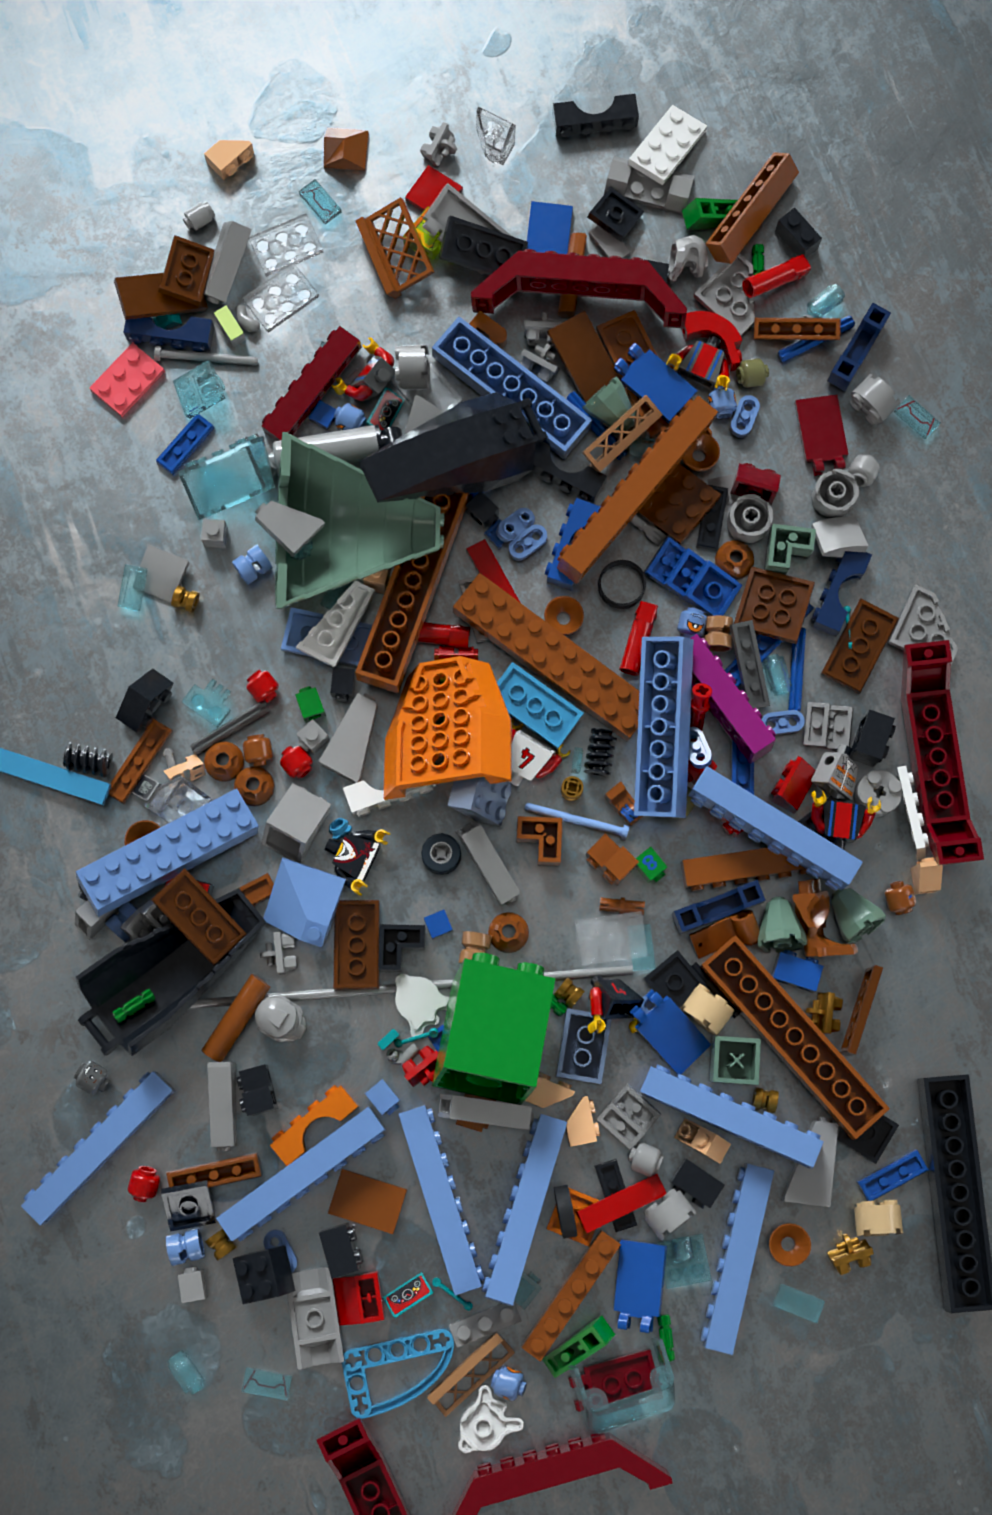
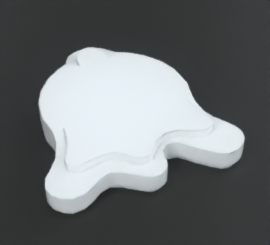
(419, 1002)
(484, 1423)

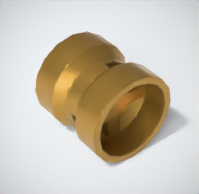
(185, 599)
(569, 791)
(569, 992)
(763, 1097)
(220, 1244)

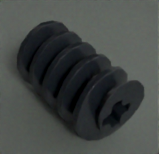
(599, 752)
(87, 761)

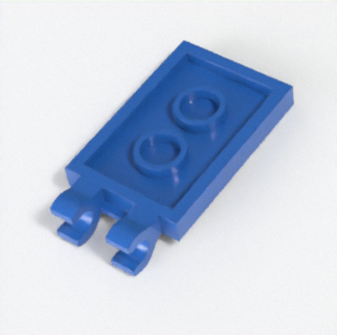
(549, 227)
(658, 381)
(670, 1032)
(639, 1283)

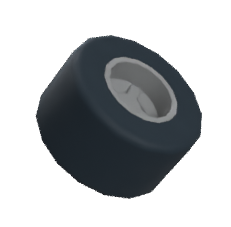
(441, 854)

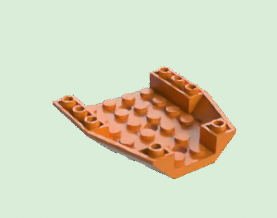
(472, 737)

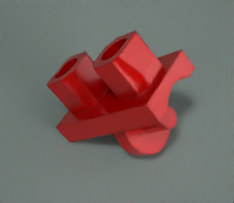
(424, 1071)

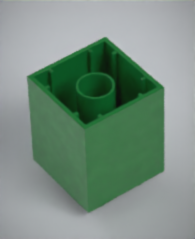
(494, 1029)

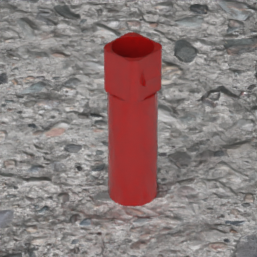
(776, 276)
(641, 627)
(445, 635)

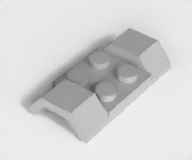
(643, 190)
(315, 1319)

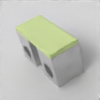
(230, 326)

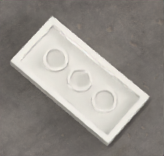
(667, 145)

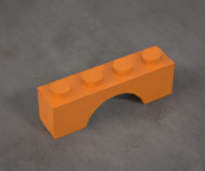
(291, 1144)

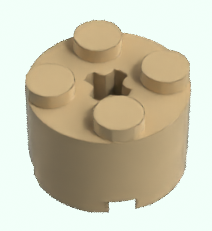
(707, 1010)
(878, 1219)

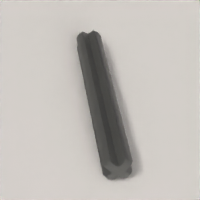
(229, 728)

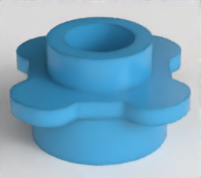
(339, 828)

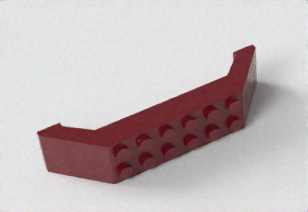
(581, 277)
(936, 753)
(556, 1467)
(362, 1470)

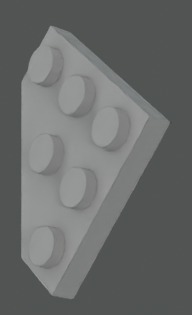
(725, 294)
(921, 622)

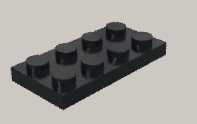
(477, 246)

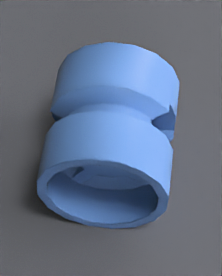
(246, 570)
(117, 921)
(185, 1247)

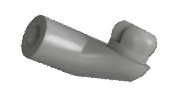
(245, 322)
(400, 1057)

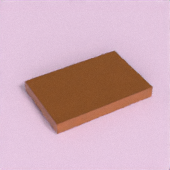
(367, 1201)

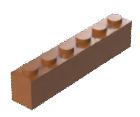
(752, 207)
(736, 868)
(570, 1295)

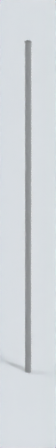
(392, 988)

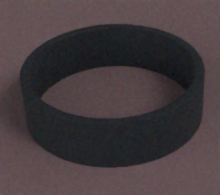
(625, 563)
(565, 1211)

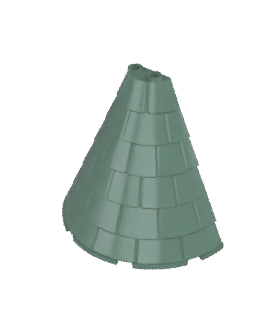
(357, 531)

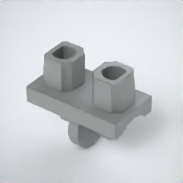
(442, 144)
(538, 329)
(548, 369)
(281, 942)

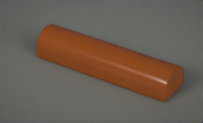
(568, 302)
(797, 328)
(235, 1018)
(218, 1172)

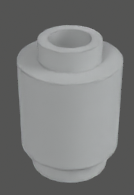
(198, 216)

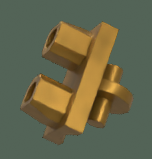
(823, 1012)
(849, 1251)

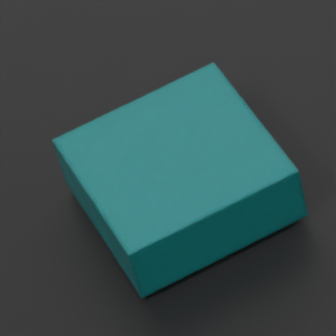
(388, 1039)

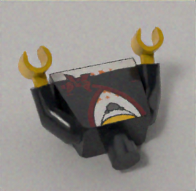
(356, 856)

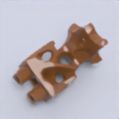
(812, 911)

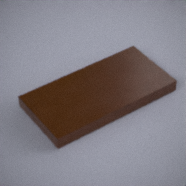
(141, 298)
(583, 355)
(869, 633)
(198, 916)
(356, 945)
(861, 1010)

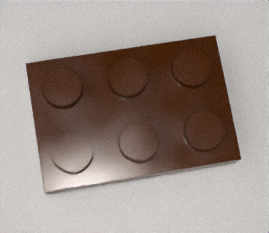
(186, 270)

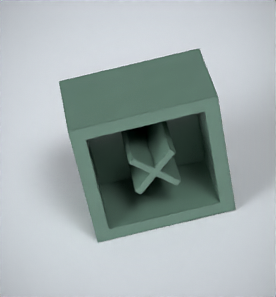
(735, 1060)

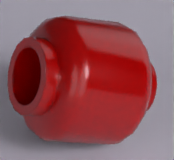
(262, 686)
(296, 762)
(144, 1183)

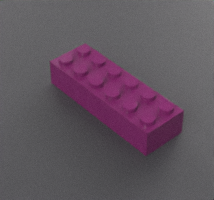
(730, 704)

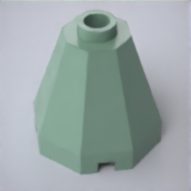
(610, 404)
(855, 915)
(781, 927)

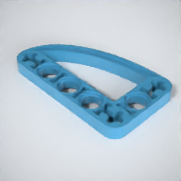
(387, 1357)

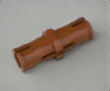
(621, 905)

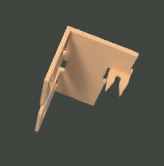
(191, 762)

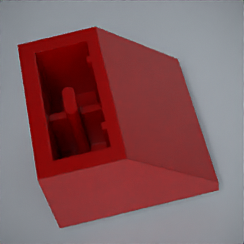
(795, 785)
(359, 1298)

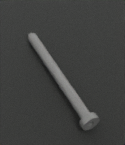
(199, 356)

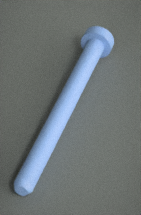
(582, 821)

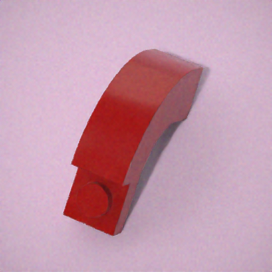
(704, 323)

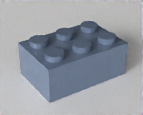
(480, 799)
(582, 1053)

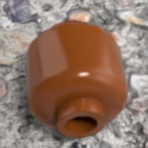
(257, 750)
(900, 898)

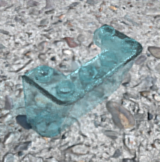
(228, 476)

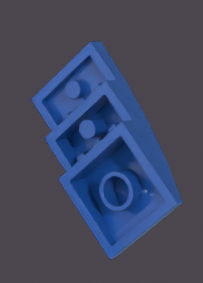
(692, 578)

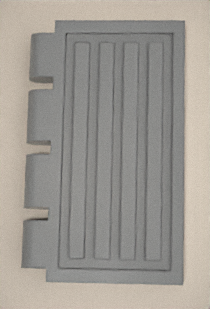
(455, 204)

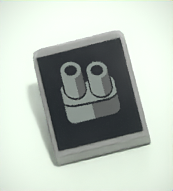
(145, 788)

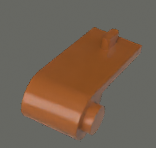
(714, 936)

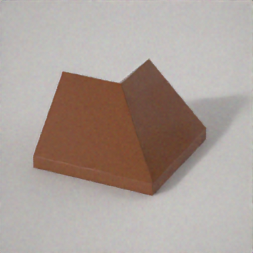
(345, 148)

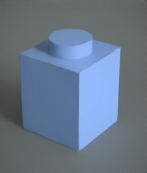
(383, 1098)

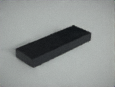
(711, 524)
(612, 1182)

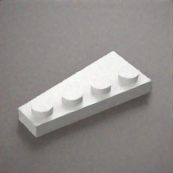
(332, 634)
(914, 819)

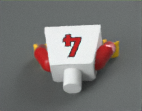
(532, 757)

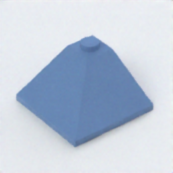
(304, 901)

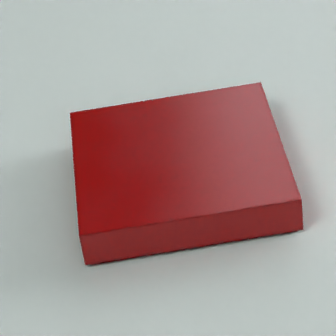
(428, 188)

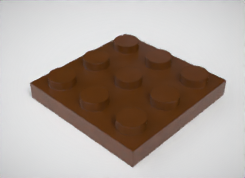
(679, 504)
(775, 604)

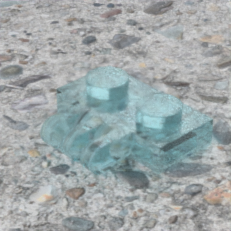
(208, 702)

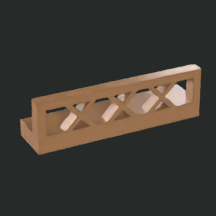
(624, 439)
(463, 1369)

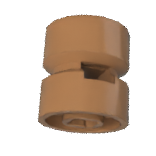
(718, 633)
(474, 943)

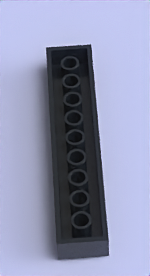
(957, 1193)

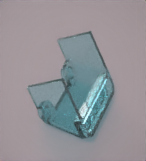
(605, 1416)

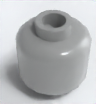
(864, 470)
(645, 1159)

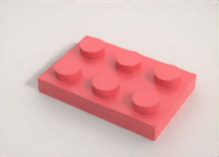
(127, 379)

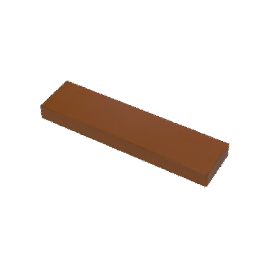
(139, 761)

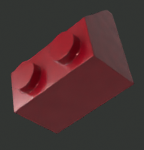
(756, 481)

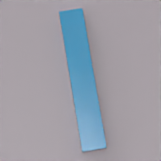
(54, 777)

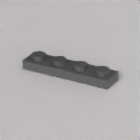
(749, 663)

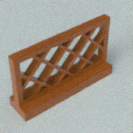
(382, 259)

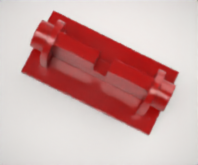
(448, 652)

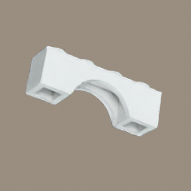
(364, 798)

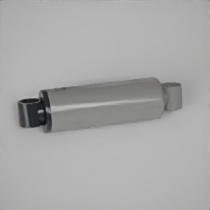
(348, 444)

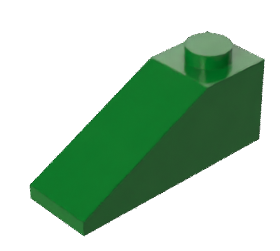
(706, 213)
(579, 1346)

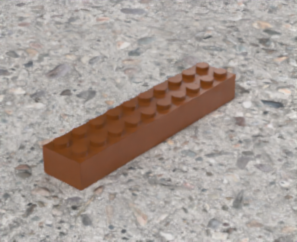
(636, 490)
(407, 605)
(550, 655)
(794, 1038)

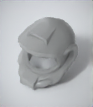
(688, 253)
(280, 1019)

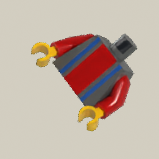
(702, 364)
(372, 377)

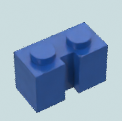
(797, 971)

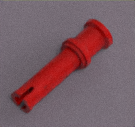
(700, 705)

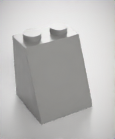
(295, 823)

